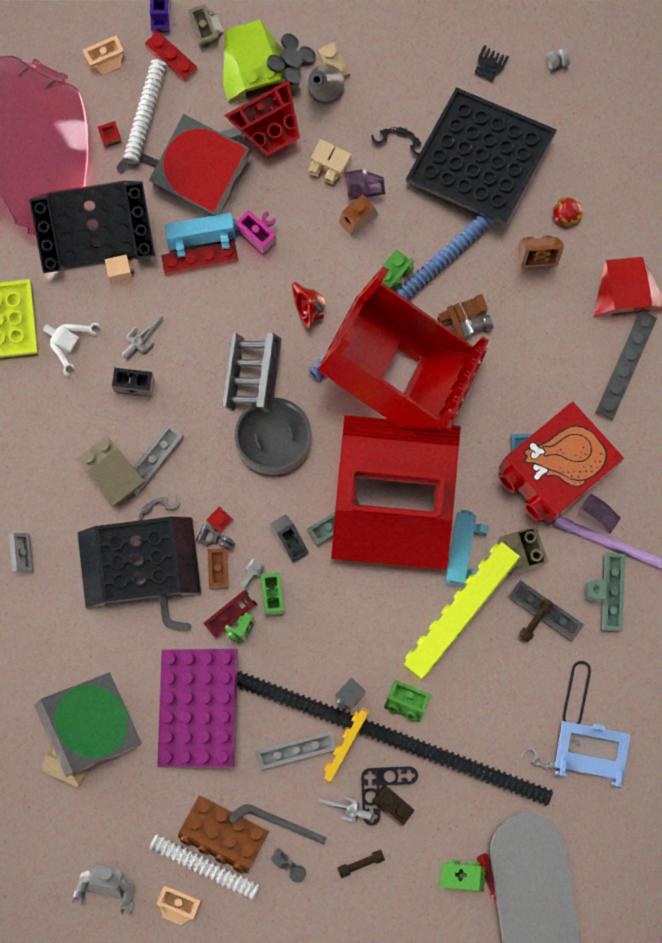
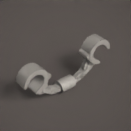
(163, 501)
(536, 762)

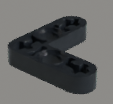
(380, 781)

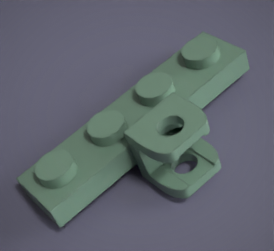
(610, 591)

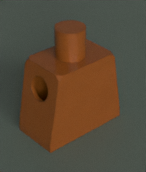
(359, 214)

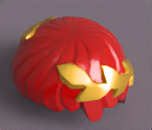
(567, 211)

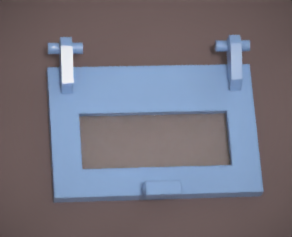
(592, 751)

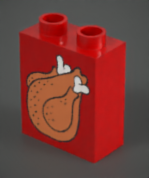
(559, 464)

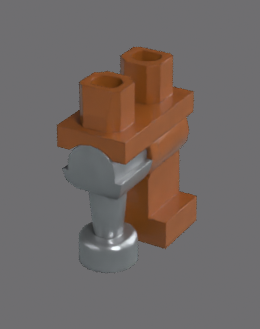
(461, 314)

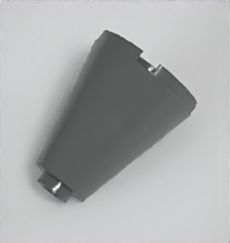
(325, 82)

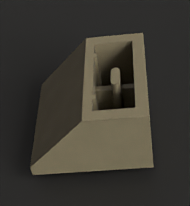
(528, 546)

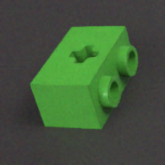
(272, 594)
(451, 876)

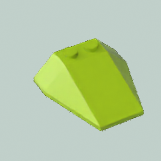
(245, 59)

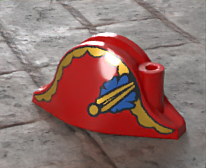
(308, 304)

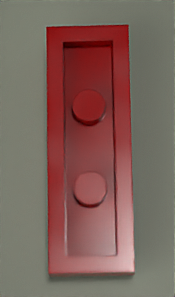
(171, 56)

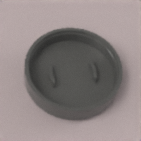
(274, 439)

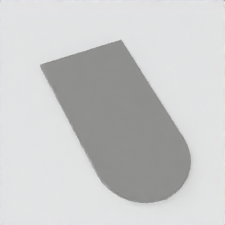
(533, 882)

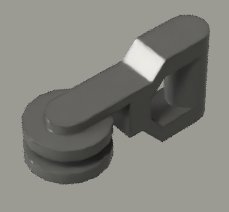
(227, 542)
(282, 860)

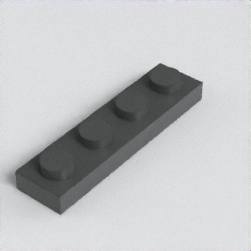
(556, 618)

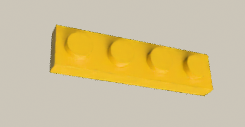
(349, 736)

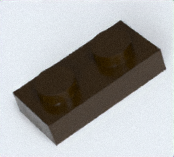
(393, 805)

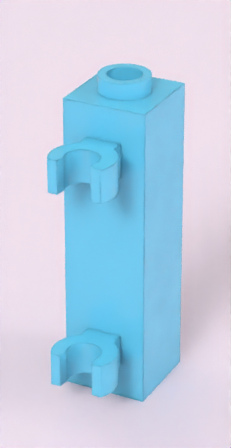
(200, 232)
(461, 547)

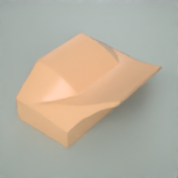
(105, 55)
(177, 906)

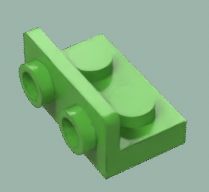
(398, 267)
(244, 628)
(407, 701)

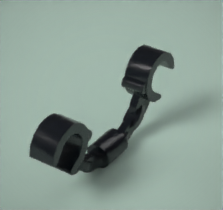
(401, 131)

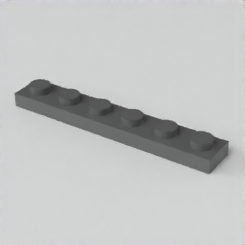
(626, 365)

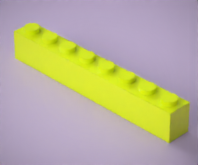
(462, 610)

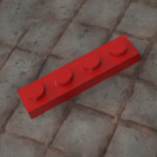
(199, 258)

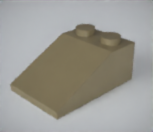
(110, 470)

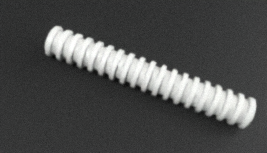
(145, 111)
(205, 867)

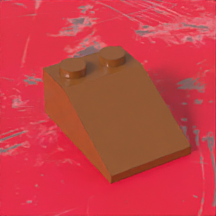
(540, 251)

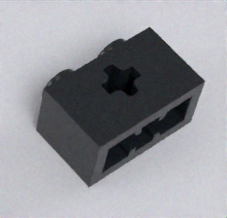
(132, 381)

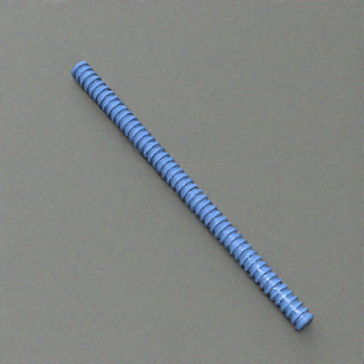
(436, 264)

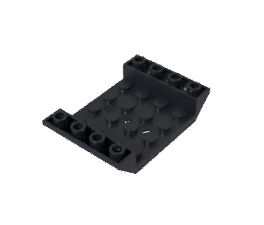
(63, 228)
(167, 562)

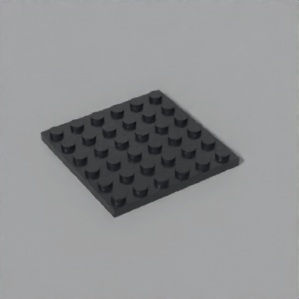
(481, 156)

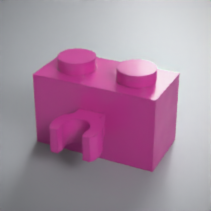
(257, 230)

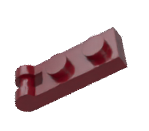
(229, 614)

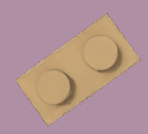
(330, 55)

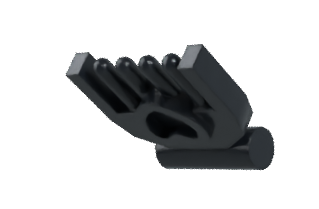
(489, 66)

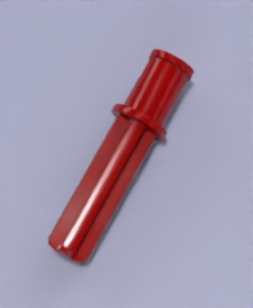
(484, 861)

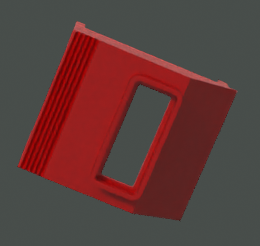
(367, 342)
(400, 454)

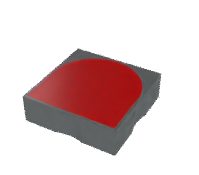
(200, 165)

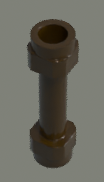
(527, 633)
(376, 857)

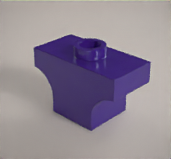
(160, 15)

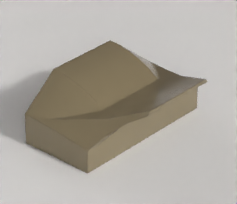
(205, 24)

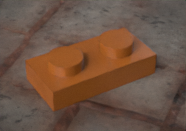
(218, 568)

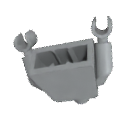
(106, 882)

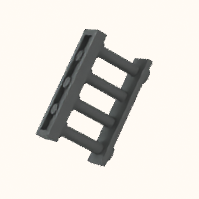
(268, 374)

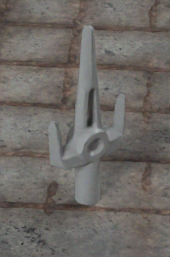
(137, 342)
(352, 810)

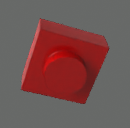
(109, 133)
(219, 520)

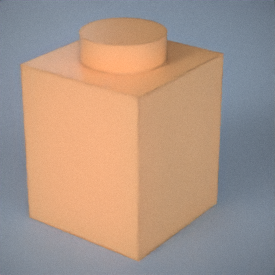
(119, 268)

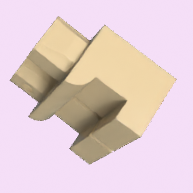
(329, 160)

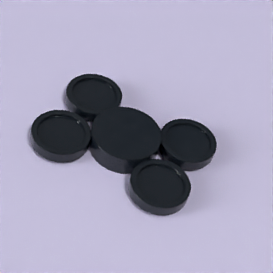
(291, 59)

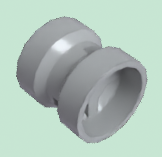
(558, 58)

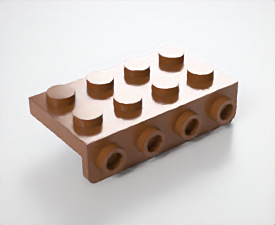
(214, 834)

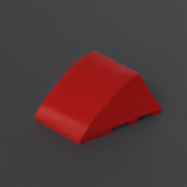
(268, 119)
(627, 288)

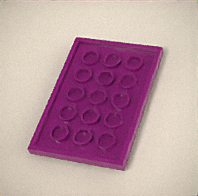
(197, 708)

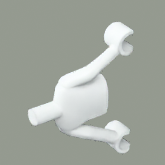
(66, 340)

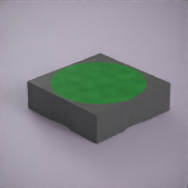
(87, 724)

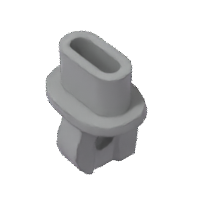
(253, 568)

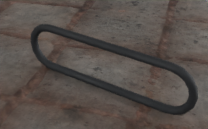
(585, 691)

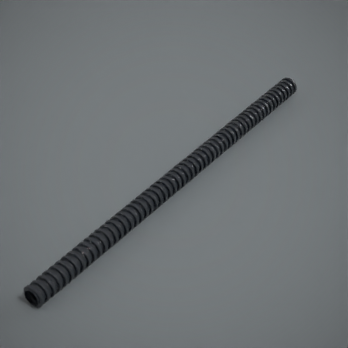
(394, 738)

